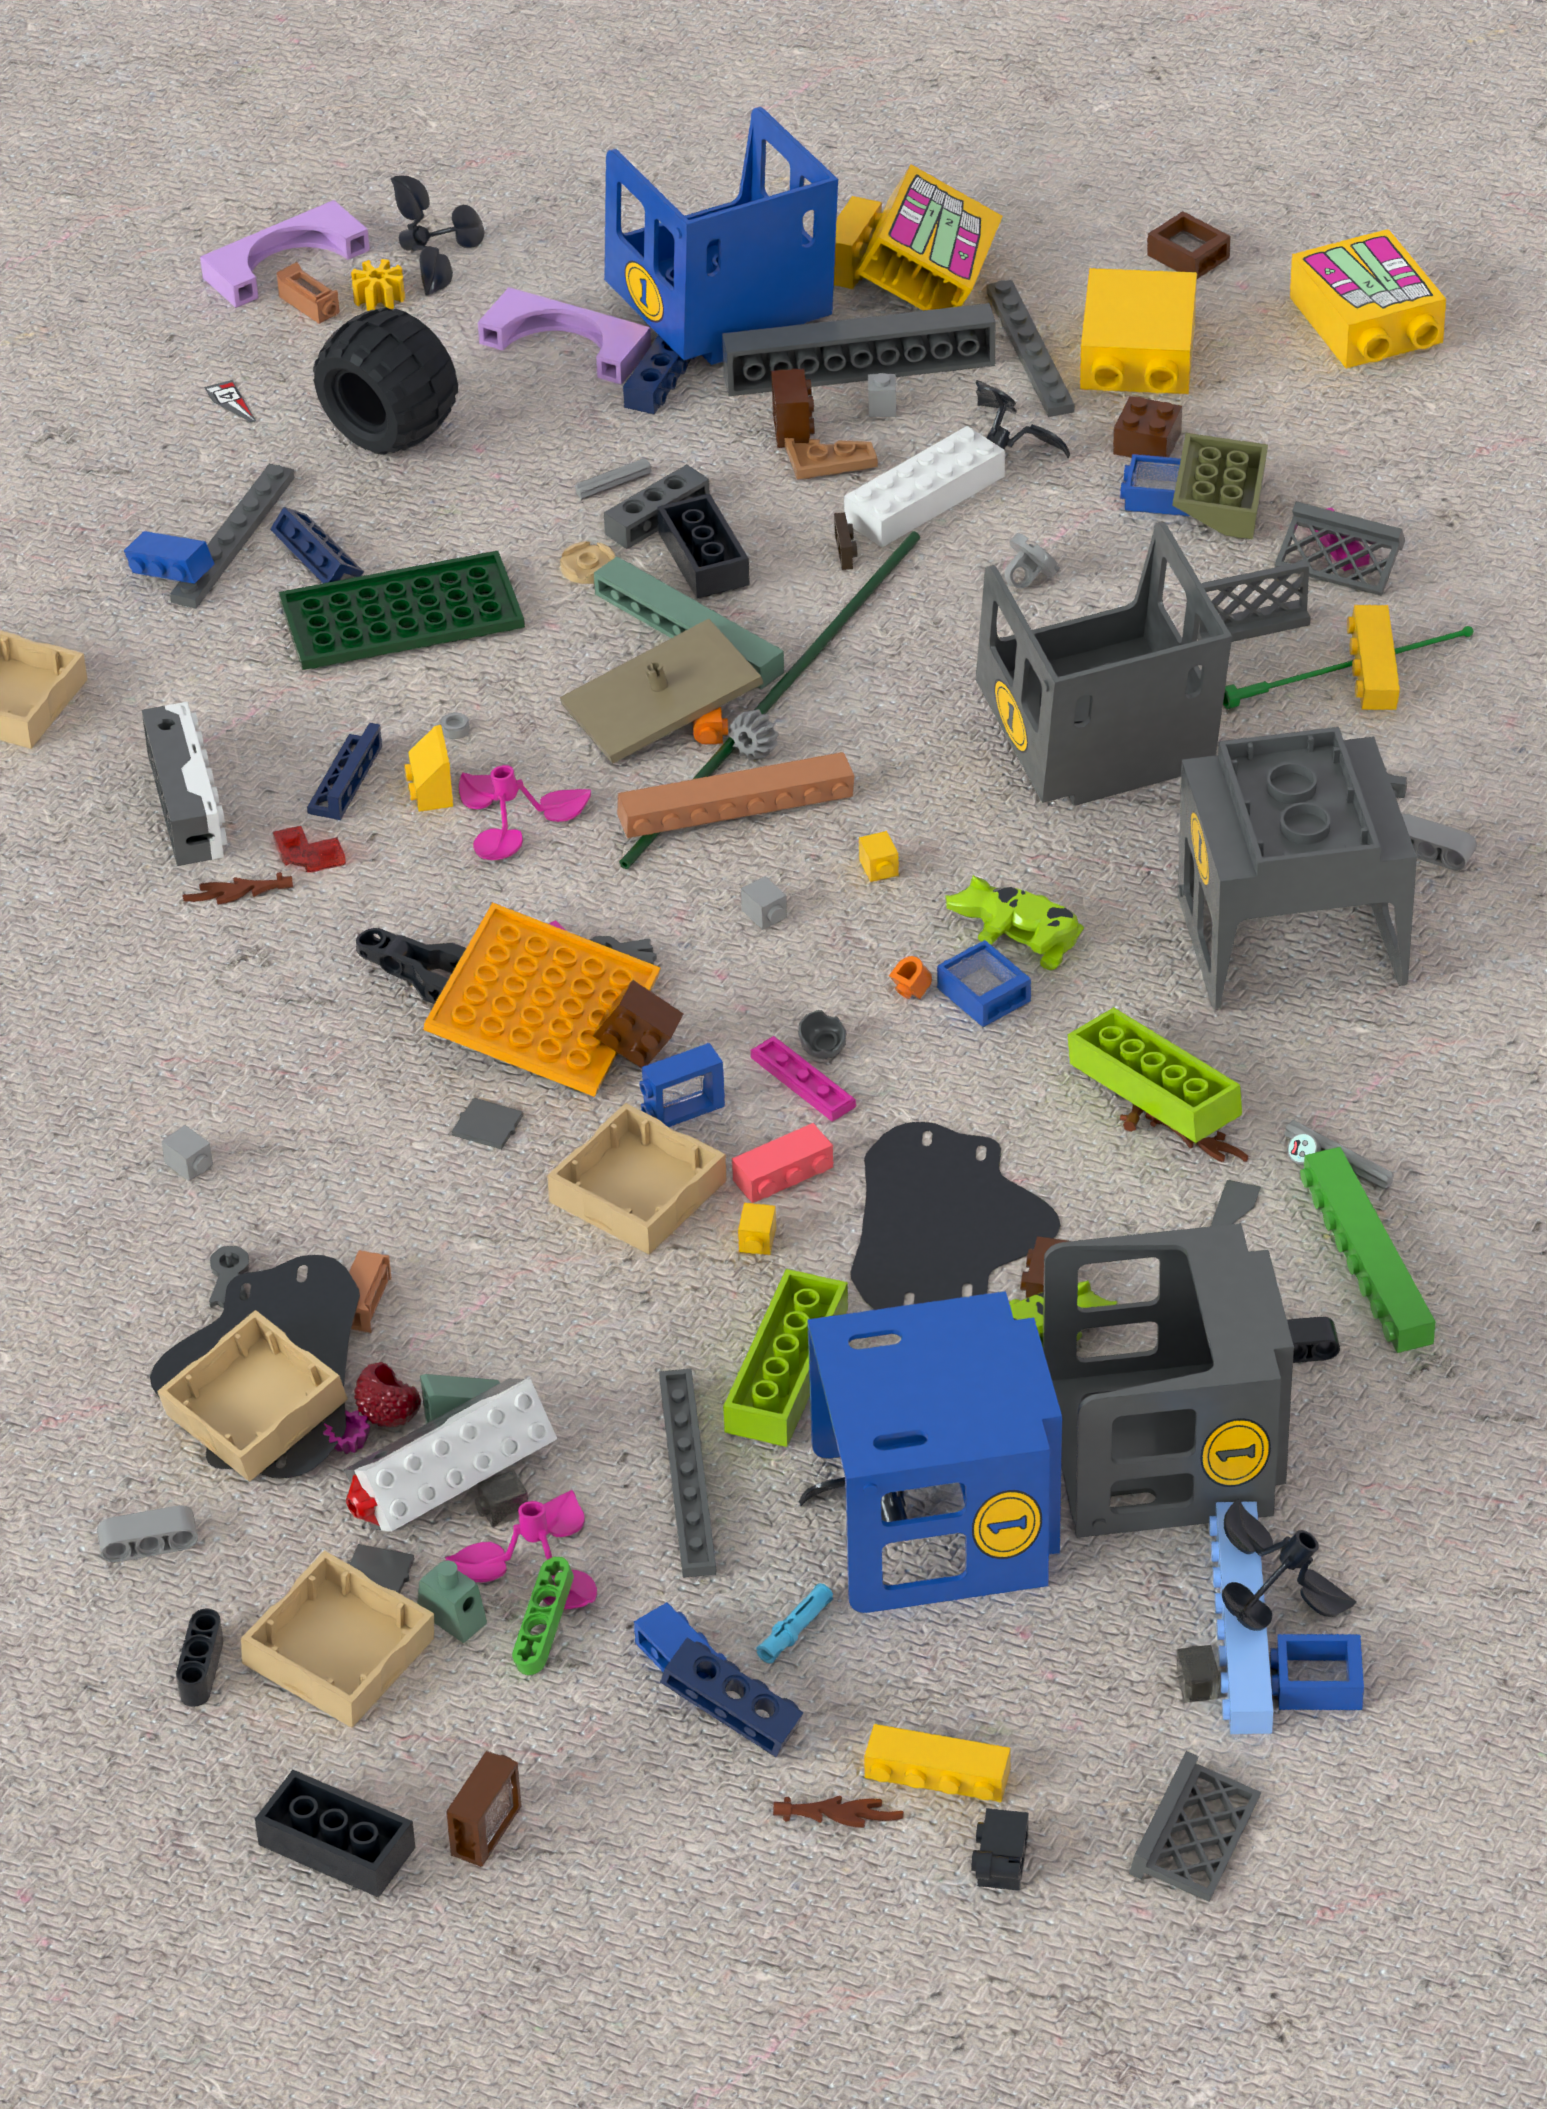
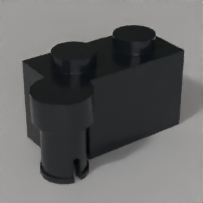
(1001, 1850)

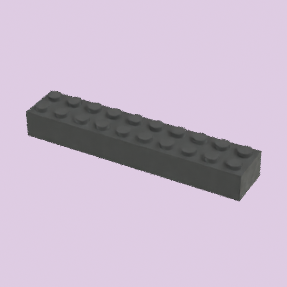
(862, 346)

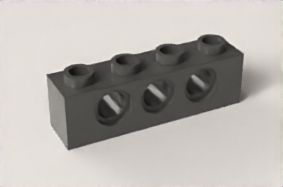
(638, 515)

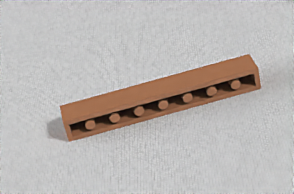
(735, 795)

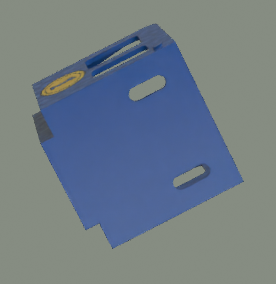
(730, 263)
(945, 1405)

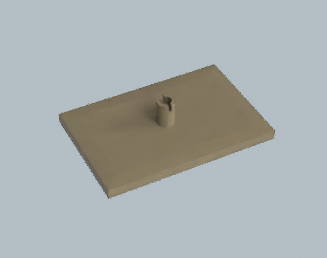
(661, 690)

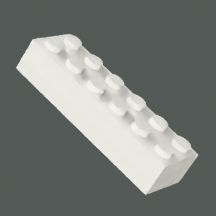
(924, 486)

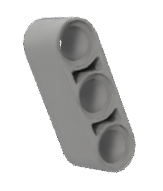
(1439, 842)
(147, 1533)

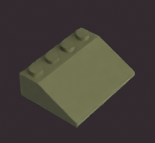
(1221, 483)

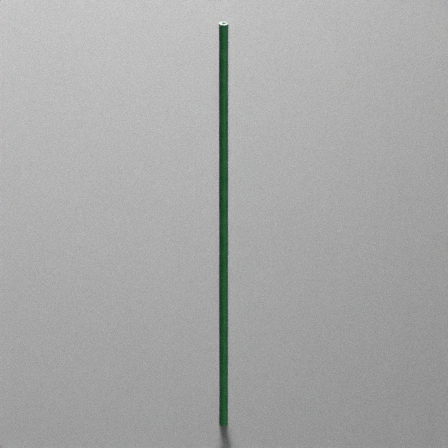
(794, 672)

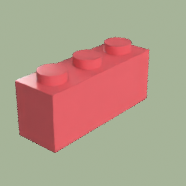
(782, 1163)

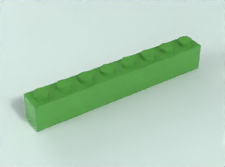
(1368, 1250)

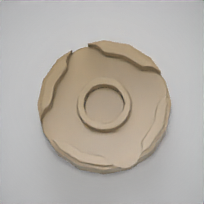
(583, 559)

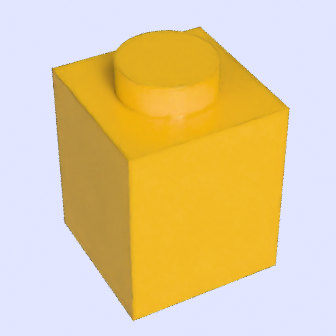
(878, 856)
(757, 1228)

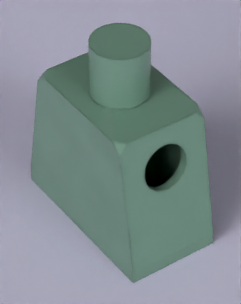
(453, 1600)

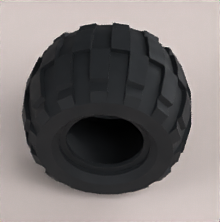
(385, 380)

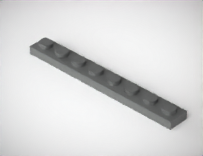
(1030, 348)
(236, 532)
(687, 1473)

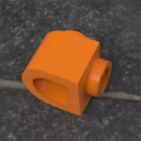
(710, 728)
(911, 977)

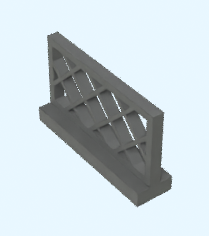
(1352, 529)
(1264, 620)
(1165, 1822)

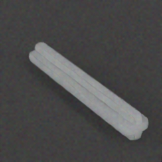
(1361, 1166)

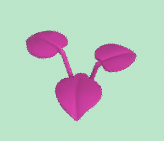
(501, 785)
(536, 1520)

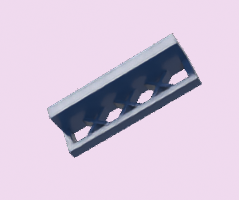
(313, 546)
(348, 779)

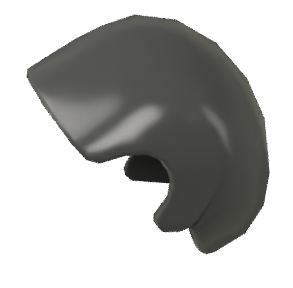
(822, 1035)

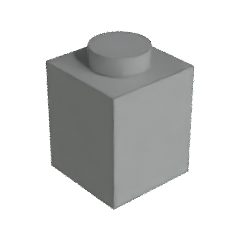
(882, 395)
(764, 902)
(187, 1153)

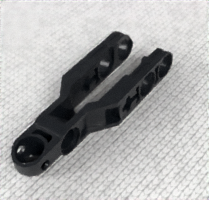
(410, 959)

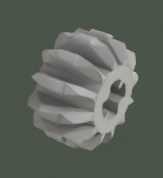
(754, 734)

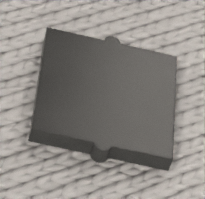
(487, 1123)
(383, 1566)

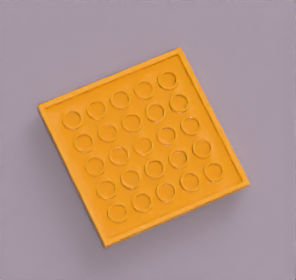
(536, 998)

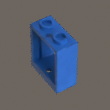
(1318, 1694)

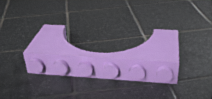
(322, 227)
(523, 313)

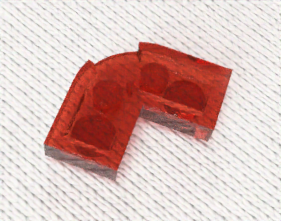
(316, 856)

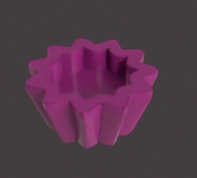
(355, 1433)

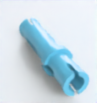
(786, 1632)

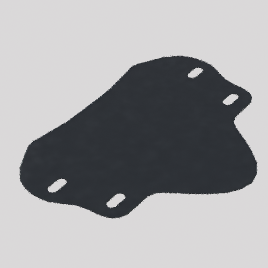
(940, 1217)
(313, 1317)

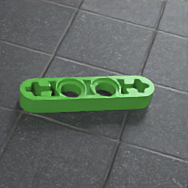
(538, 1615)

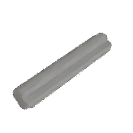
(613, 478)

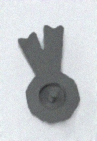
(639, 949)
(227, 1264)

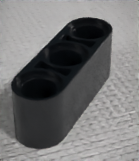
(1313, 1339)
(199, 1657)

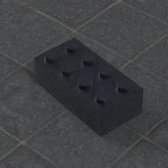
(703, 546)
(335, 1833)

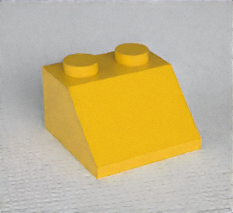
(430, 772)

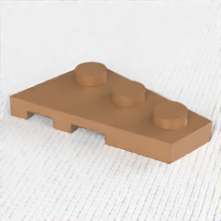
(825, 459)

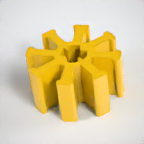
(378, 285)

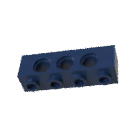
(654, 378)
(738, 1714)

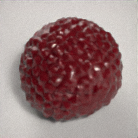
(384, 1397)

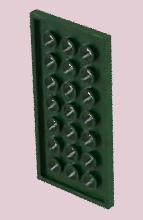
(385, 604)

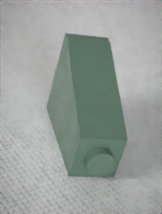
(445, 1393)

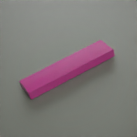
(803, 1078)

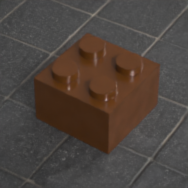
(792, 406)
(1147, 428)
(638, 1024)

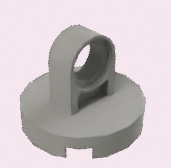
(1031, 559)

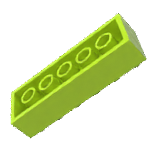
(1155, 1074)
(775, 1372)

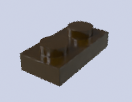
(843, 535)

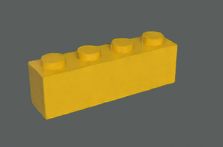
(1374, 657)
(937, 1763)

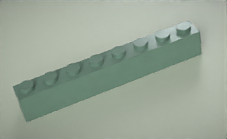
(674, 613)

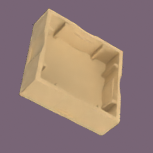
(35, 686)
(637, 1178)
(252, 1396)
(337, 1639)

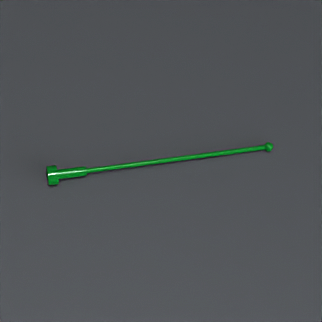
(1233, 695)

